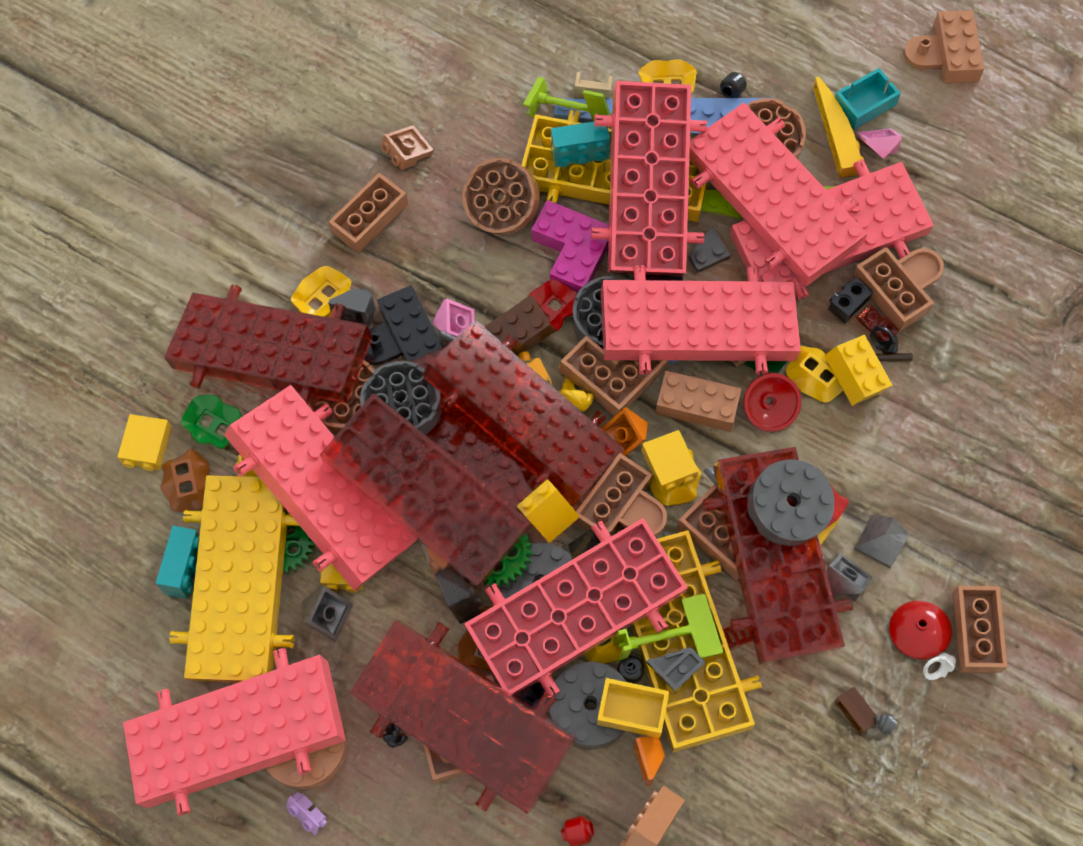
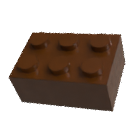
(523, 321)

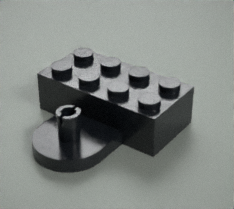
(405, 330)

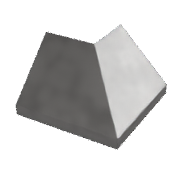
(882, 539)
(847, 578)
(326, 611)

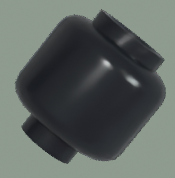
(733, 85)
(630, 663)

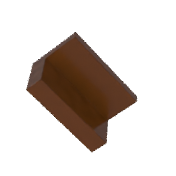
(856, 710)

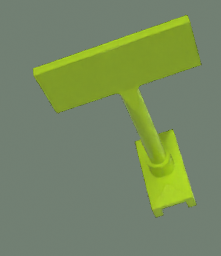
(538, 95)
(699, 626)

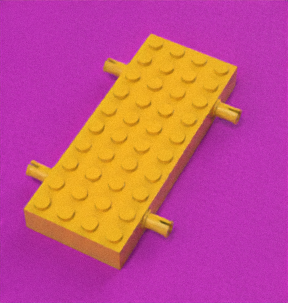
(586, 180)
(236, 582)
(713, 699)

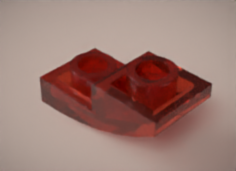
(871, 318)

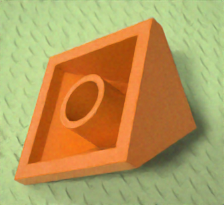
(627, 430)
(649, 756)

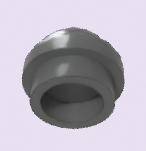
(886, 722)

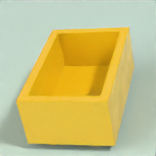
(858, 370)
(633, 708)

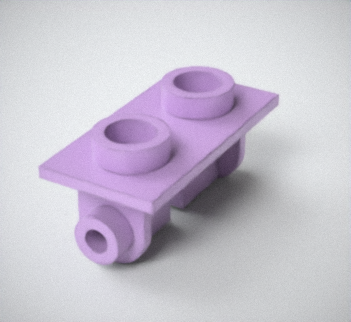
(298, 807)

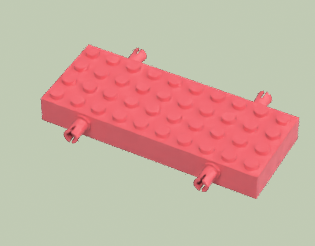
(649, 178)
(776, 194)
(886, 211)
(699, 320)
(283, 448)
(576, 608)
(233, 732)

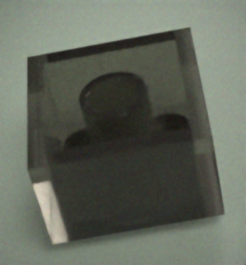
(459, 595)

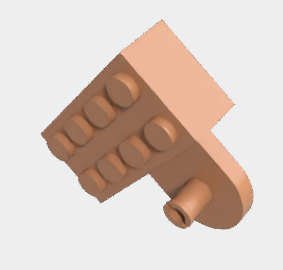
(951, 49)
(901, 283)
(622, 499)

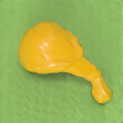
(576, 397)

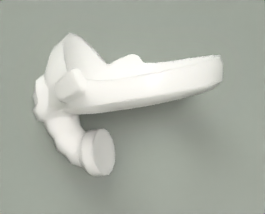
(947, 665)

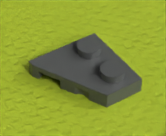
(709, 253)
(676, 667)

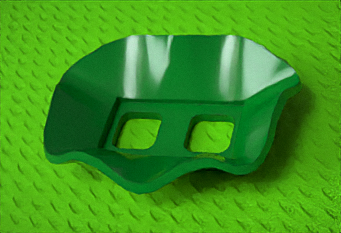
(214, 407)

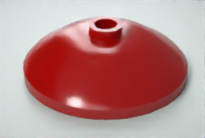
(783, 407)
(920, 641)

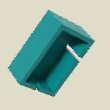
(867, 98)
(579, 144)
(179, 563)

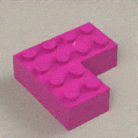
(571, 235)

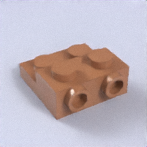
(406, 147)

